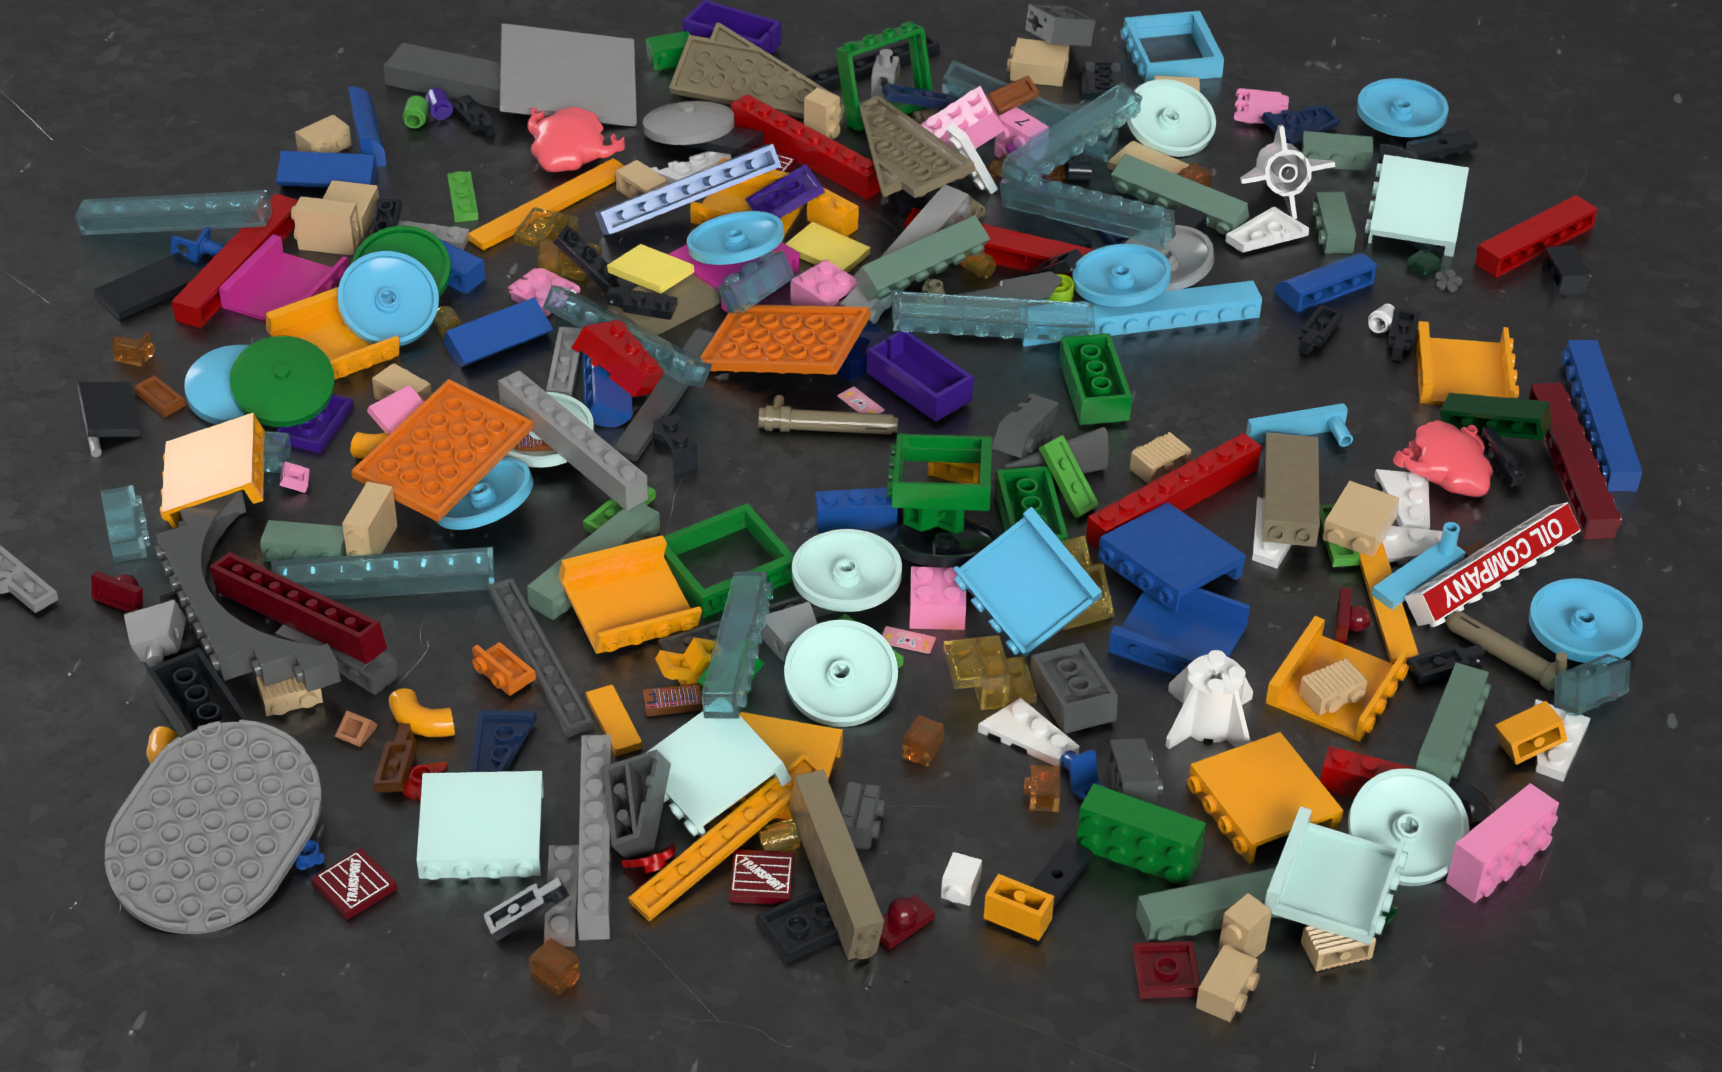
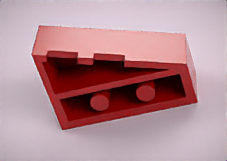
(621, 355)

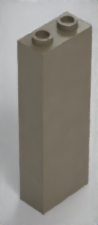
(693, 298)
(1290, 489)
(836, 865)

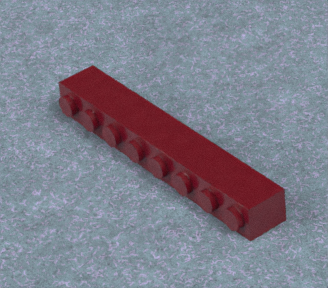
(1576, 465)
(298, 607)

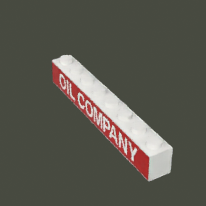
(1492, 564)

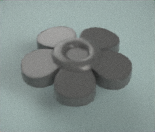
(1448, 280)

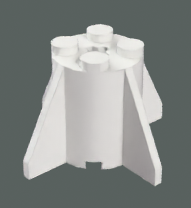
(1284, 169)
(1212, 701)

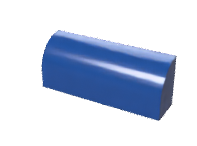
(366, 125)
(320, 168)
(1327, 282)
(496, 332)
(603, 397)

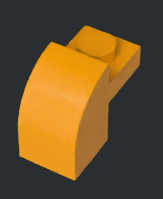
(686, 666)

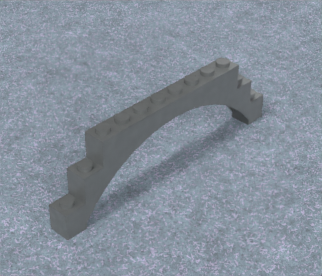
(232, 644)

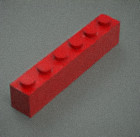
(1535, 235)

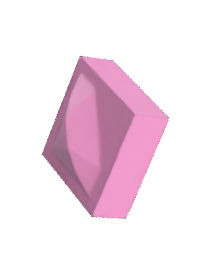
(294, 477)

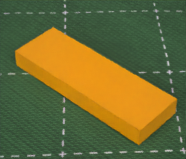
(614, 720)

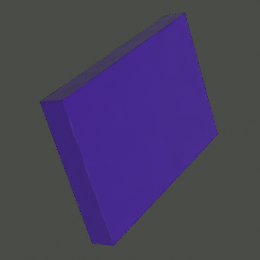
(786, 193)
(318, 431)

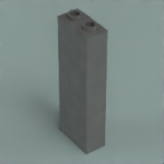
(458, 75)

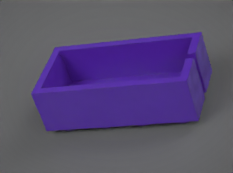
(754, 28)
(920, 375)

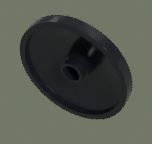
(940, 547)

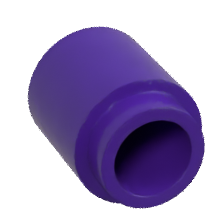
(439, 103)

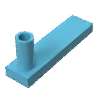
(1303, 423)
(1421, 569)

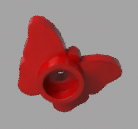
(414, 782)
(652, 862)

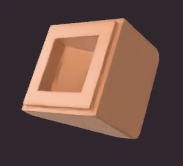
(355, 729)

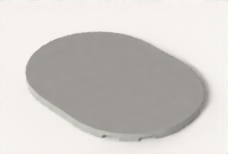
(213, 827)

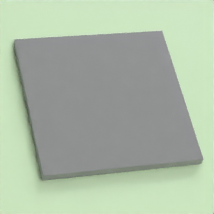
(567, 70)

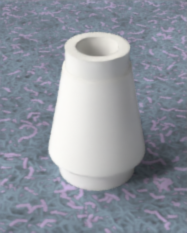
(1381, 319)

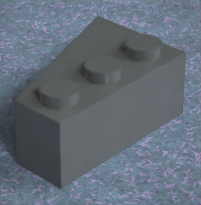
(1028, 429)
(1134, 770)
(635, 801)

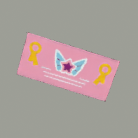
(860, 401)
(909, 639)

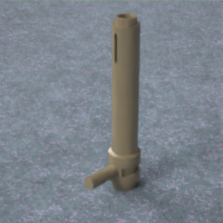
(787, 419)
(1507, 650)

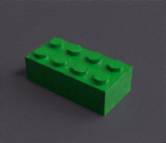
(1095, 379)
(1026, 488)
(1140, 835)

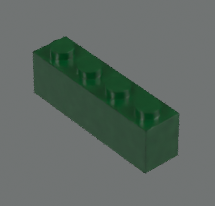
(1506, 415)

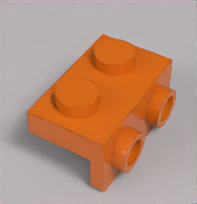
(502, 668)

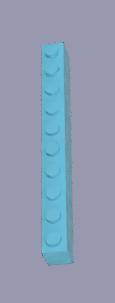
(1177, 310)

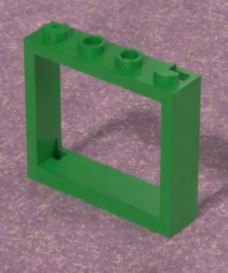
(919, 63)
(940, 449)
(713, 529)

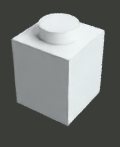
(961, 878)

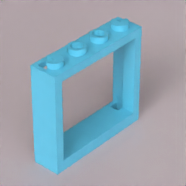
(1173, 24)

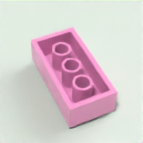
(972, 114)
(1502, 843)

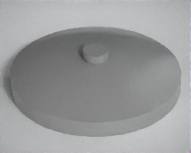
(688, 122)
(1189, 256)

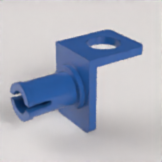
(197, 249)
(1082, 771)

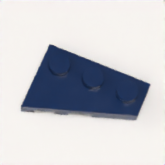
(1310, 119)
(499, 738)

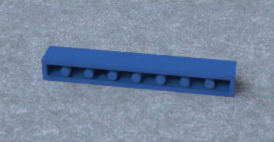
(1601, 415)

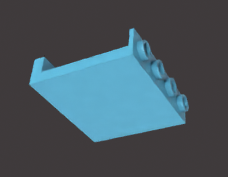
(1027, 584)

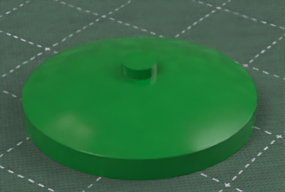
(416, 244)
(282, 381)

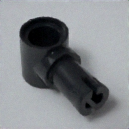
(1078, 168)

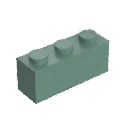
(1347, 151)
(1333, 222)
(301, 541)

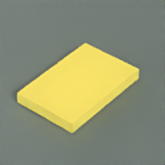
(819, 243)
(650, 268)

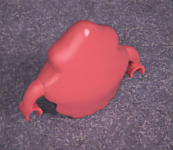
(569, 139)
(1448, 458)

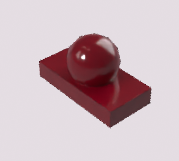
(118, 592)
(1349, 618)
(903, 919)

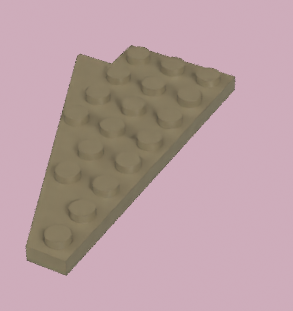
(731, 67)
(907, 153)

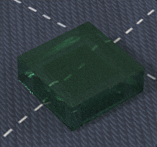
(1424, 262)

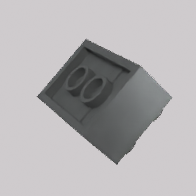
(1059, 25)
(1074, 688)

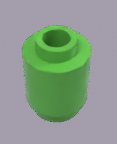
(415, 111)

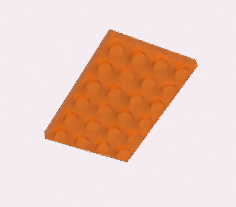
(786, 339)
(443, 449)

